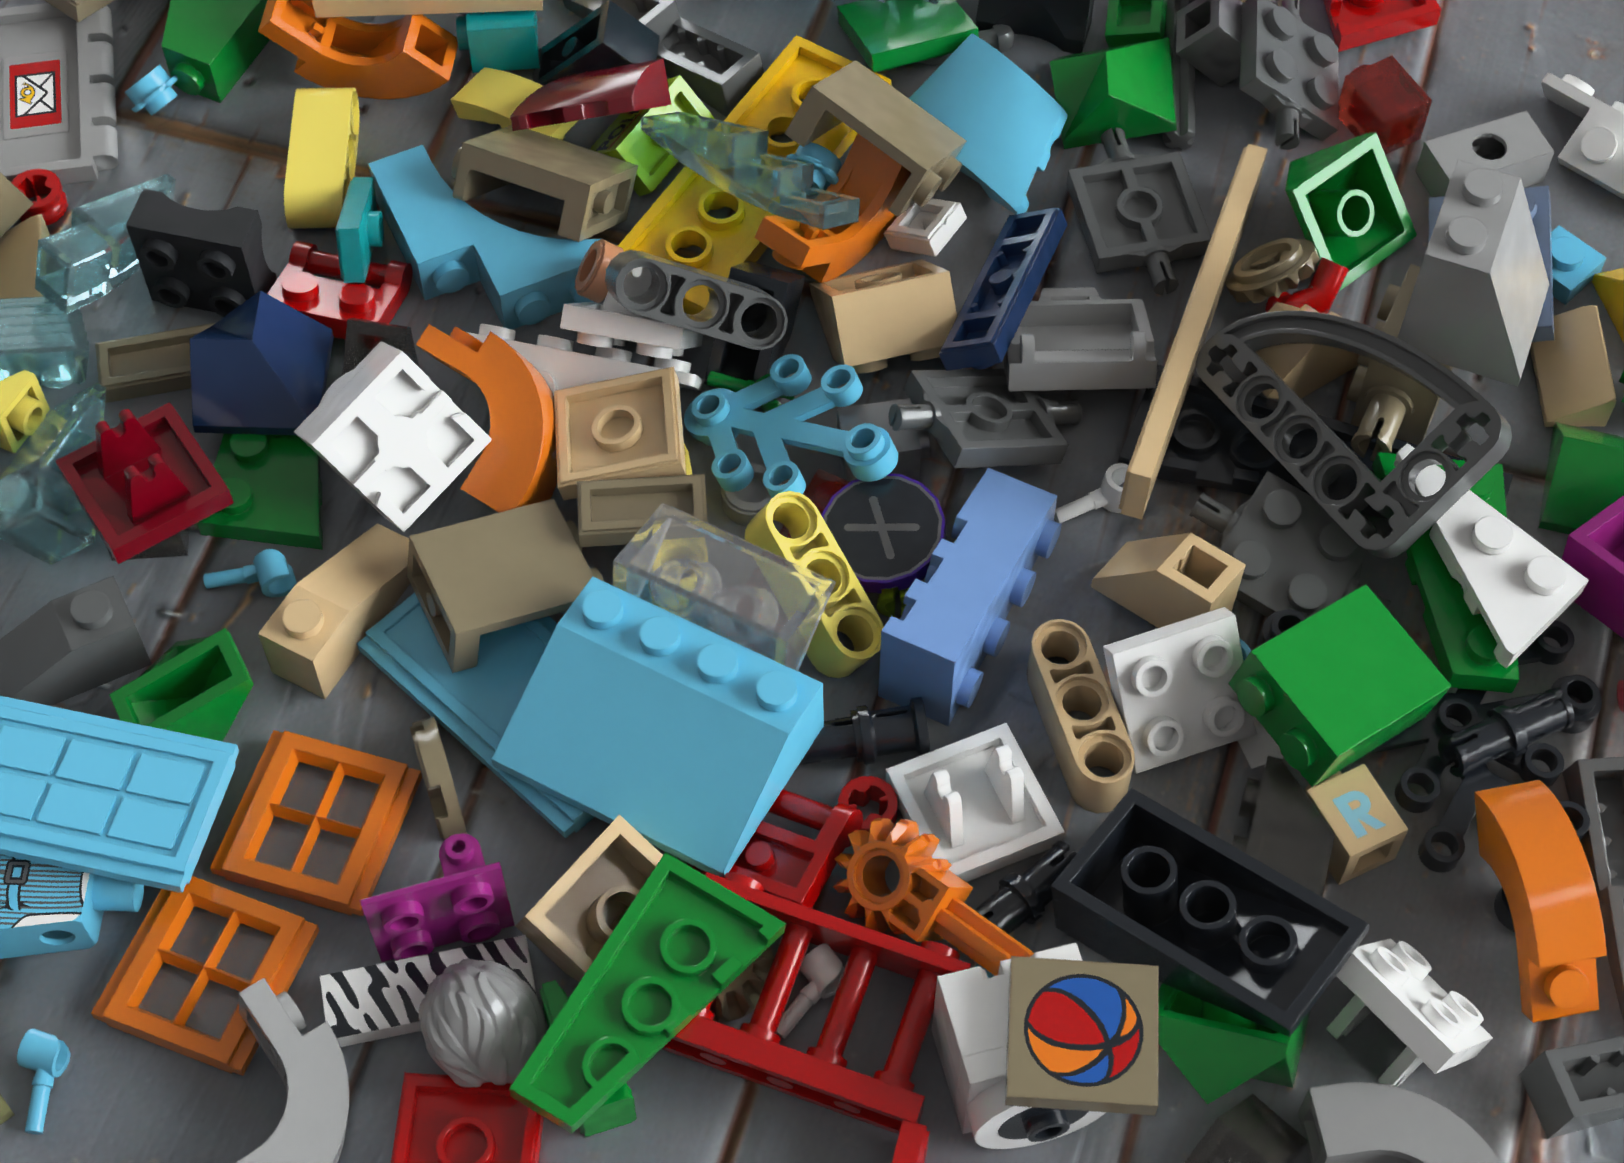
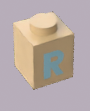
(1363, 822)

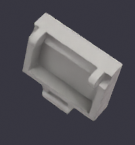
(1081, 344)

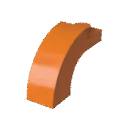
(375, 59)
(1549, 896)

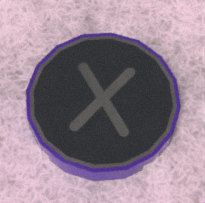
(886, 530)

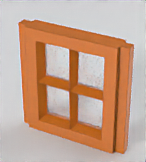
(317, 822)
(190, 964)

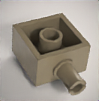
(1385, 399)

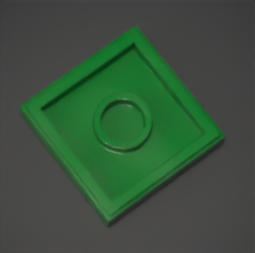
(904, 30)

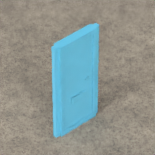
(475, 701)
(107, 793)

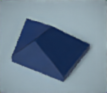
(258, 369)

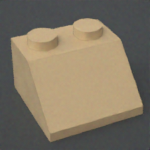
(886, 314)
(591, 898)

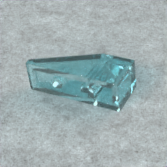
(35, 501)

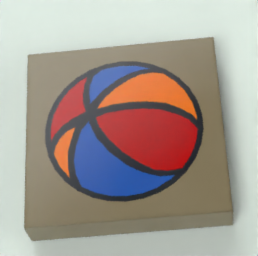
(1082, 1036)

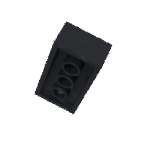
(1204, 914)

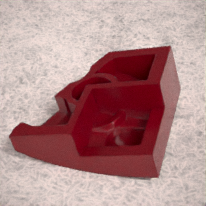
(595, 95)

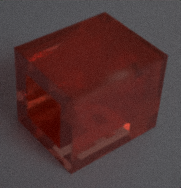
(1385, 102)

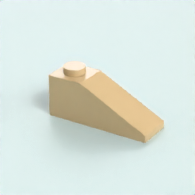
(327, 612)

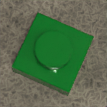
(1135, 21)

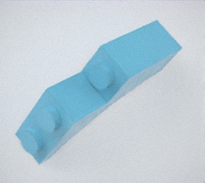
(457, 245)

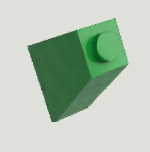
(212, 43)

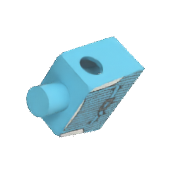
(56, 907)

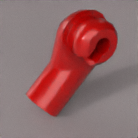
(1320, 291)

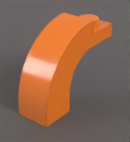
(835, 250)
(521, 457)

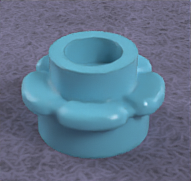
(152, 91)
(825, 164)

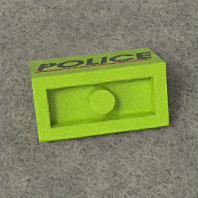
(631, 144)

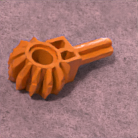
(927, 898)

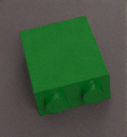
(1338, 685)

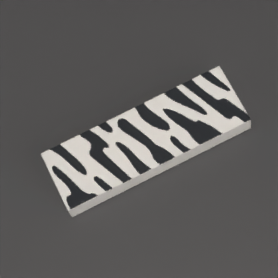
(386, 996)

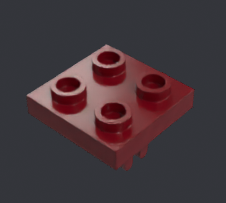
(143, 481)

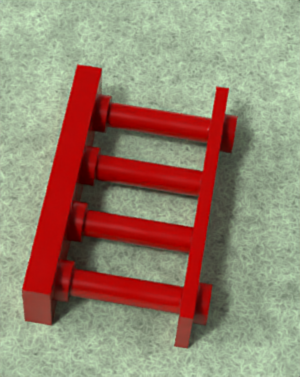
(821, 1072)

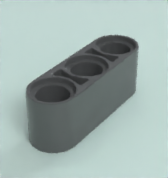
(720, 317)

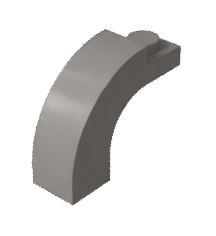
(312, 1078)
(1385, 1126)

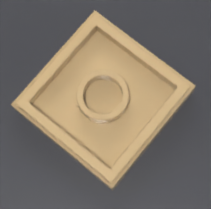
(619, 430)

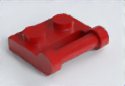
(333, 300)
(792, 863)

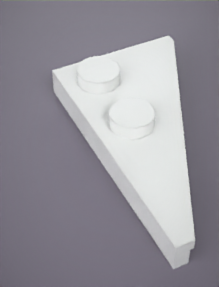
(1500, 567)

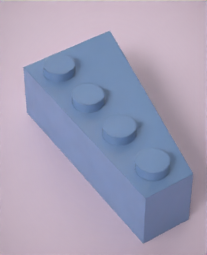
(967, 596)

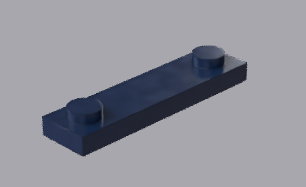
(1003, 290)

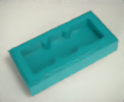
(358, 230)

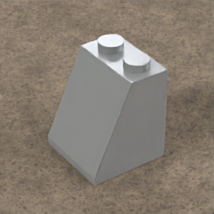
(1479, 278)

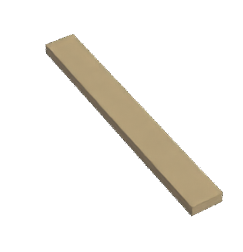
(1191, 334)

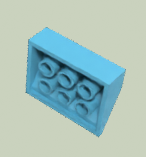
(660, 726)

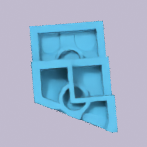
(999, 114)

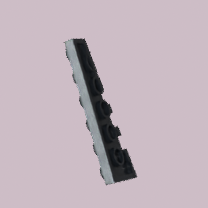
(1221, 453)

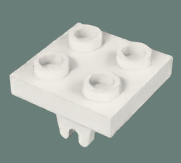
(613, 324)
(1177, 688)
(977, 802)
(1398, 990)

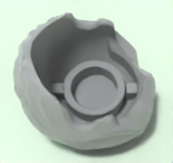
(481, 1022)

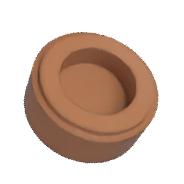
(592, 270)

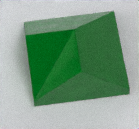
(1113, 89)
(1350, 204)
(1222, 1048)

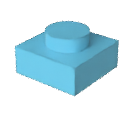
(1572, 264)

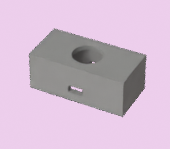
(1525, 146)

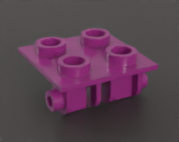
(460, 906)

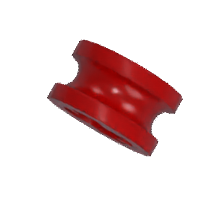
(42, 181)
(866, 788)

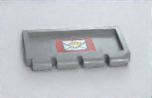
(57, 93)

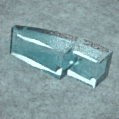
(96, 250)

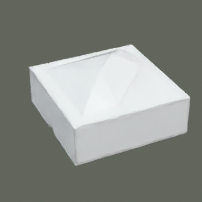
(926, 228)

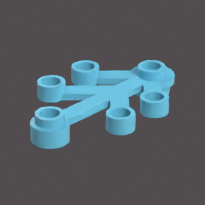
(722, 415)

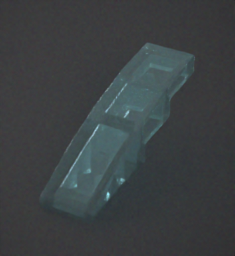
(738, 163)

